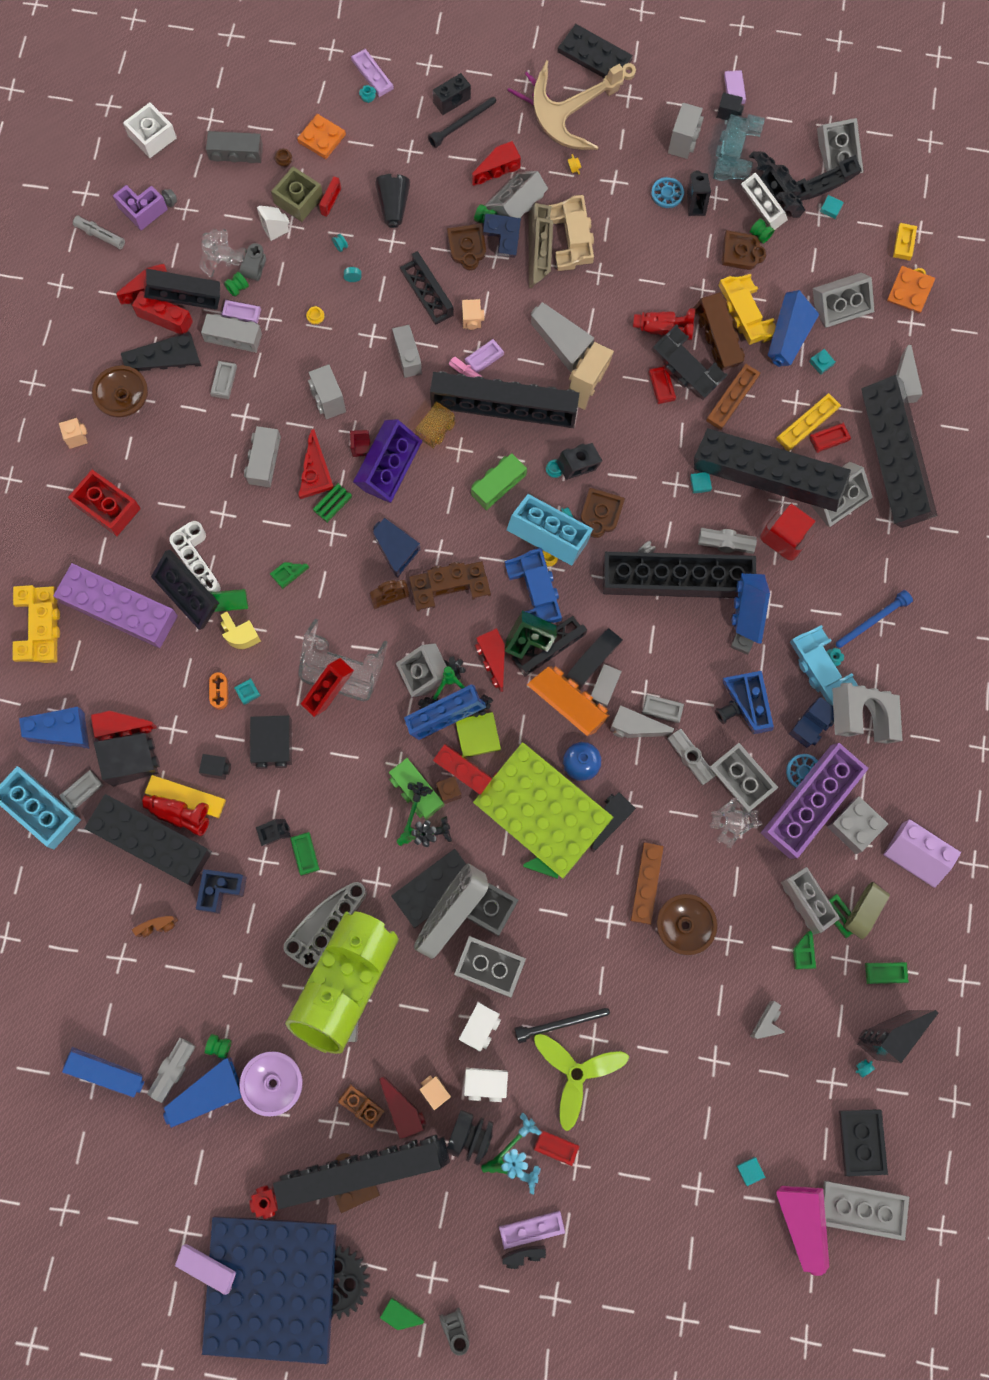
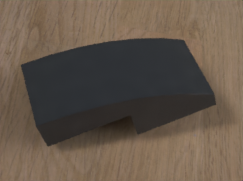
(516, 1257)

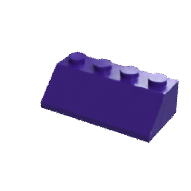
(388, 460)

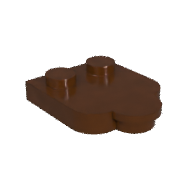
(467, 245)
(742, 250)
(601, 511)
(388, 593)
(354, 1198)

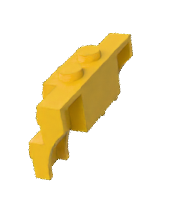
(744, 309)
(41, 624)

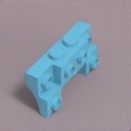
(817, 663)

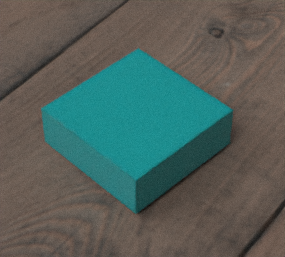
(831, 206)
(700, 482)
(247, 691)
(750, 1171)

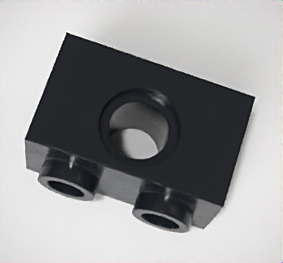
(451, 94)
(579, 460)

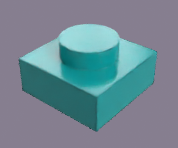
(822, 361)

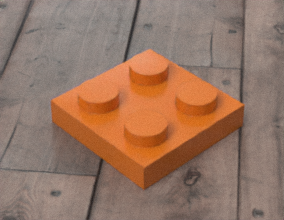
(321, 136)
(910, 289)

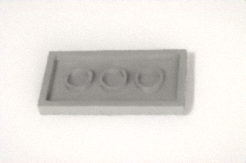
(865, 1210)

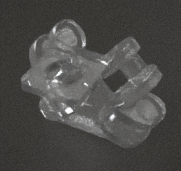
(219, 252)
(735, 822)

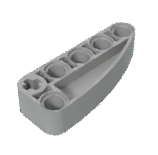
(452, 910)
(317, 924)

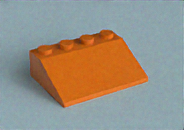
(569, 700)

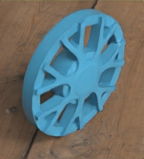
(667, 192)
(802, 770)

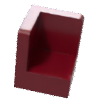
(359, 442)

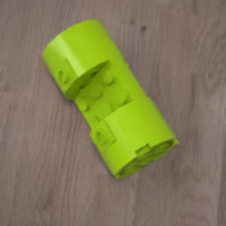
(342, 982)

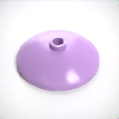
(256, 1086)

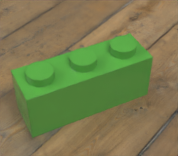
(498, 481)
(406, 773)

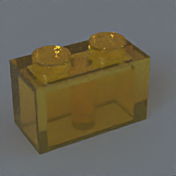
(435, 425)

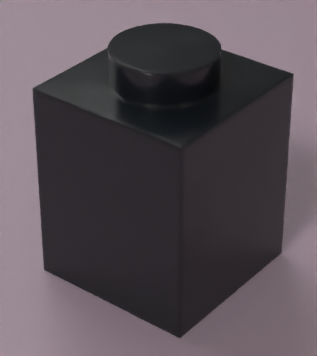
(730, 105)
(214, 766)

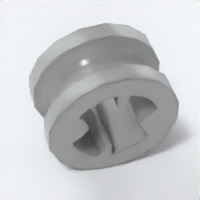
(647, 548)

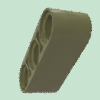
(867, 910)

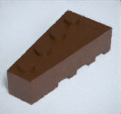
(719, 331)

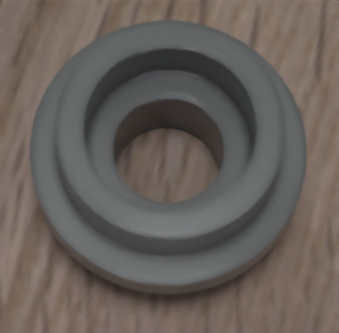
(169, 197)

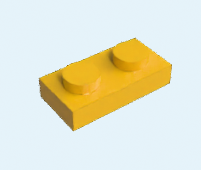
(905, 241)

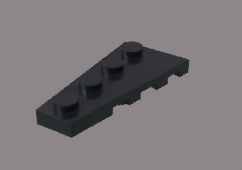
(163, 354)

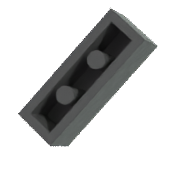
(234, 147)

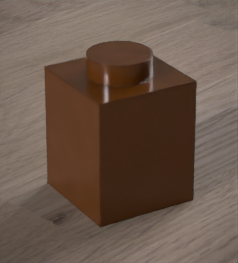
(449, 790)

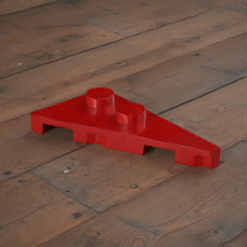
(315, 474)

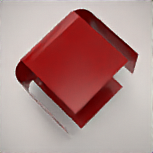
(787, 532)

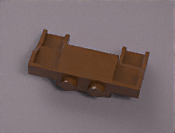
(449, 580)

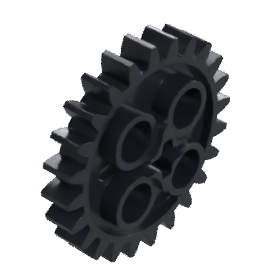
(354, 1270)

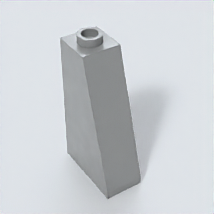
(561, 335)

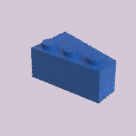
(751, 698)
(56, 727)

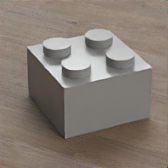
(686, 131)
(326, 392)
(422, 669)
(857, 825)

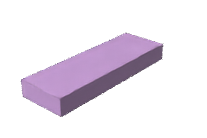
(372, 72)
(532, 1229)
(205, 1269)

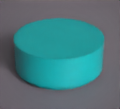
(352, 274)

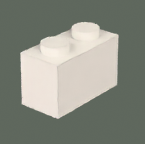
(479, 1027)

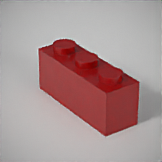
(162, 314)
(327, 687)
(462, 769)

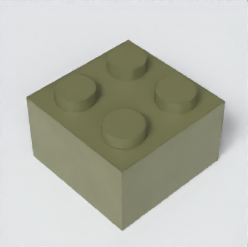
(297, 194)

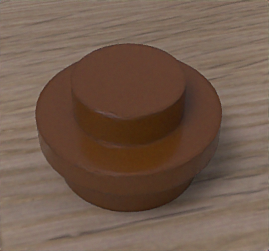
(283, 157)

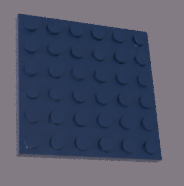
(279, 1291)

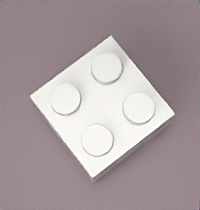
(149, 130)
(486, 1084)

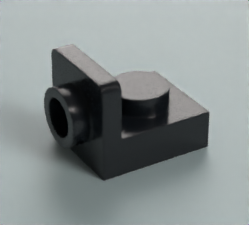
(273, 831)

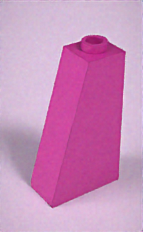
(807, 1225)

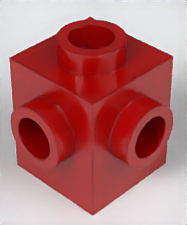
(256, 1204)

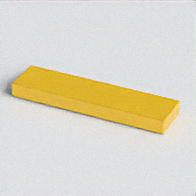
(808, 422)
(191, 797)

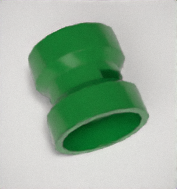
(480, 213)
(762, 231)
(236, 284)
(218, 1046)

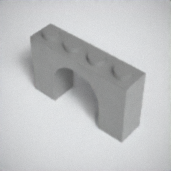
(883, 705)

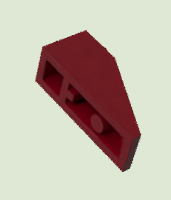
(404, 1113)

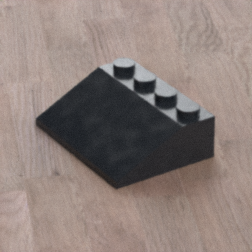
(896, 1036)

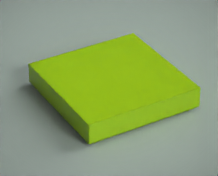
(478, 735)

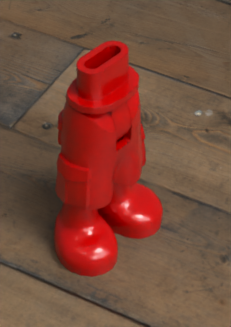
(663, 322)
(178, 814)

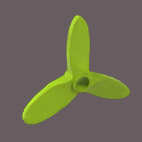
(573, 1091)

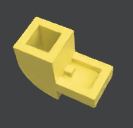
(240, 636)

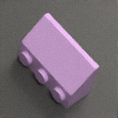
(921, 853)

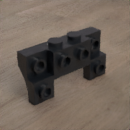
(779, 183)
(685, 365)

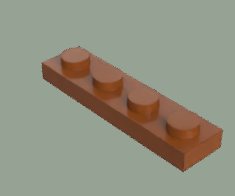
(733, 397)
(647, 883)

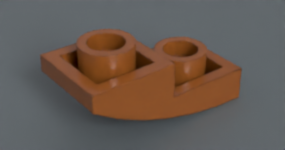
(160, 924)
(361, 1106)

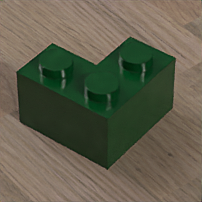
(529, 631)

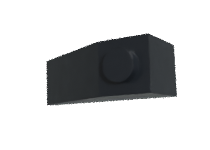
(620, 809)

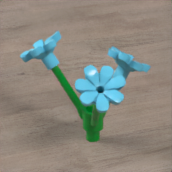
(513, 1161)

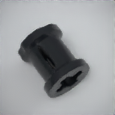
(727, 712)

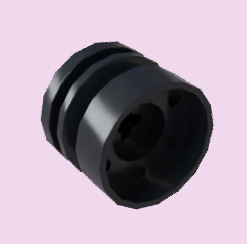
(470, 1137)

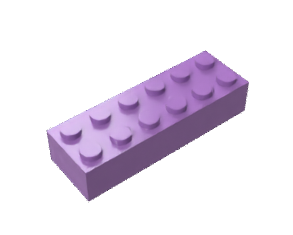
(115, 605)
(814, 801)

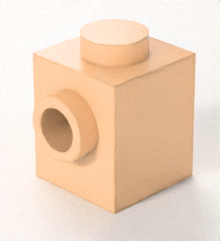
(472, 314)
(73, 433)
(434, 1091)

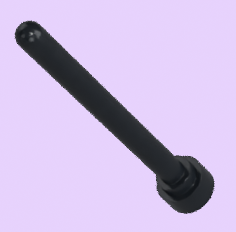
(437, 137)
(524, 1033)

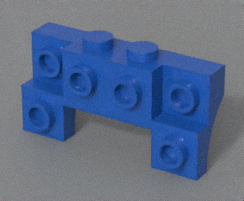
(538, 582)

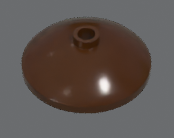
(114, 384)
(700, 920)

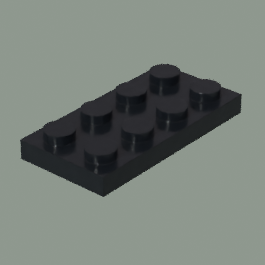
(592, 51)
(184, 589)
(423, 893)

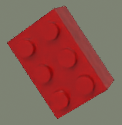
(104, 502)

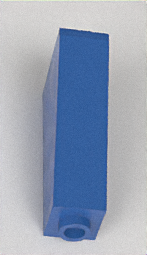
(792, 328)
(102, 1072)
(210, 1092)

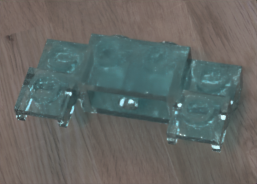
(729, 162)

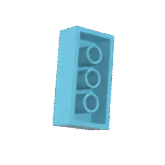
(549, 529)
(36, 808)

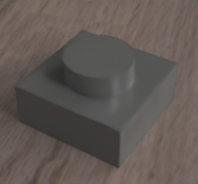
(742, 644)

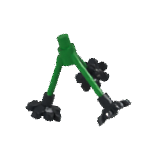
(452, 675)
(424, 832)

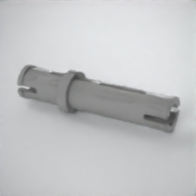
(92, 229)

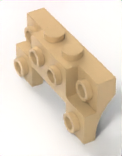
(577, 226)

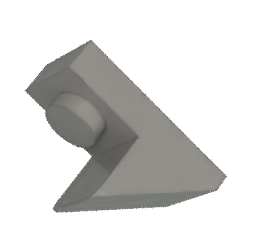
(764, 1026)

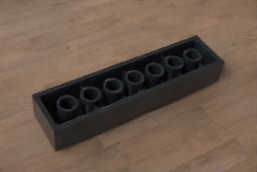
(504, 399)
(899, 452)
(772, 469)
(674, 574)
(362, 1172)

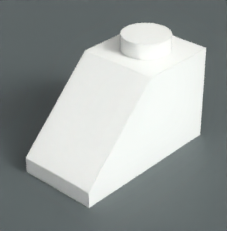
(273, 221)

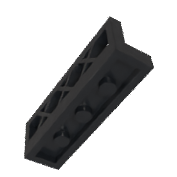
(431, 283)
(556, 648)

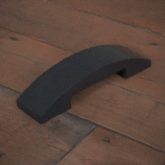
(829, 180)
(594, 657)

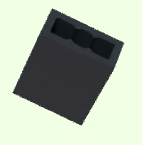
(271, 741)

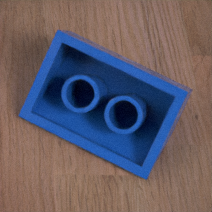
(751, 606)

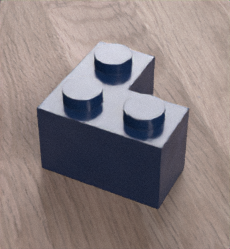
(506, 229)
(816, 718)
(214, 886)

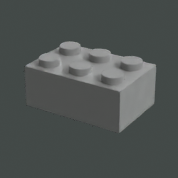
(490, 967)

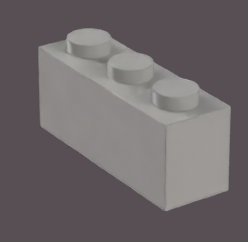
(231, 332)
(262, 456)

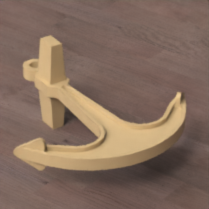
(554, 114)

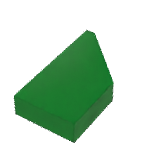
(287, 573)
(540, 867)
(804, 953)
(400, 1316)

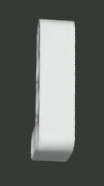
(187, 548)

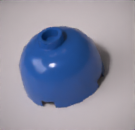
(582, 761)

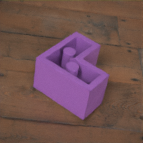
(141, 208)

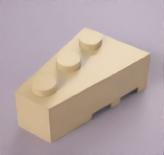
(590, 372)

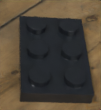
(863, 1142)

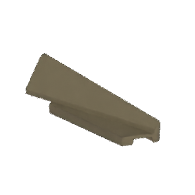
(539, 243)

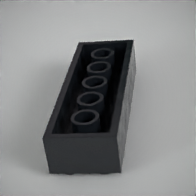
(148, 840)

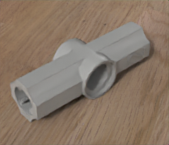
(727, 540)
(684, 746)
(171, 1070)

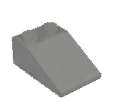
(839, 142)

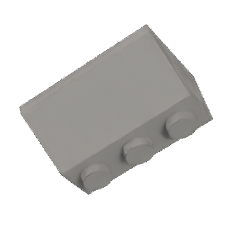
(518, 194)
(844, 299)
(855, 495)
(743, 777)
(810, 901)

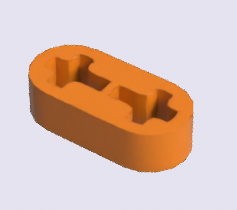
(213, 691)

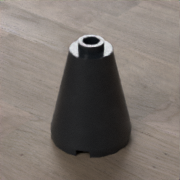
(392, 197)

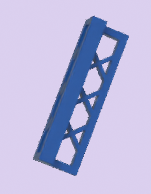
(444, 712)

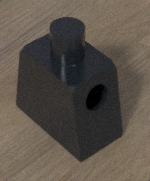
(699, 185)

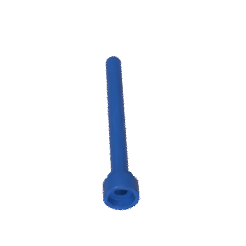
(901, 600)

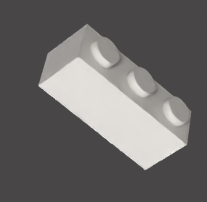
(764, 201)

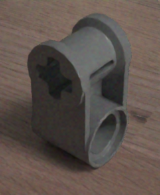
(253, 262)
(454, 1328)

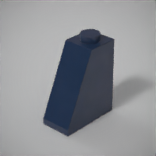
(395, 545)

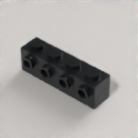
(181, 289)

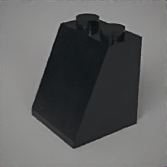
(126, 759)

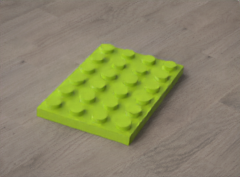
(543, 810)

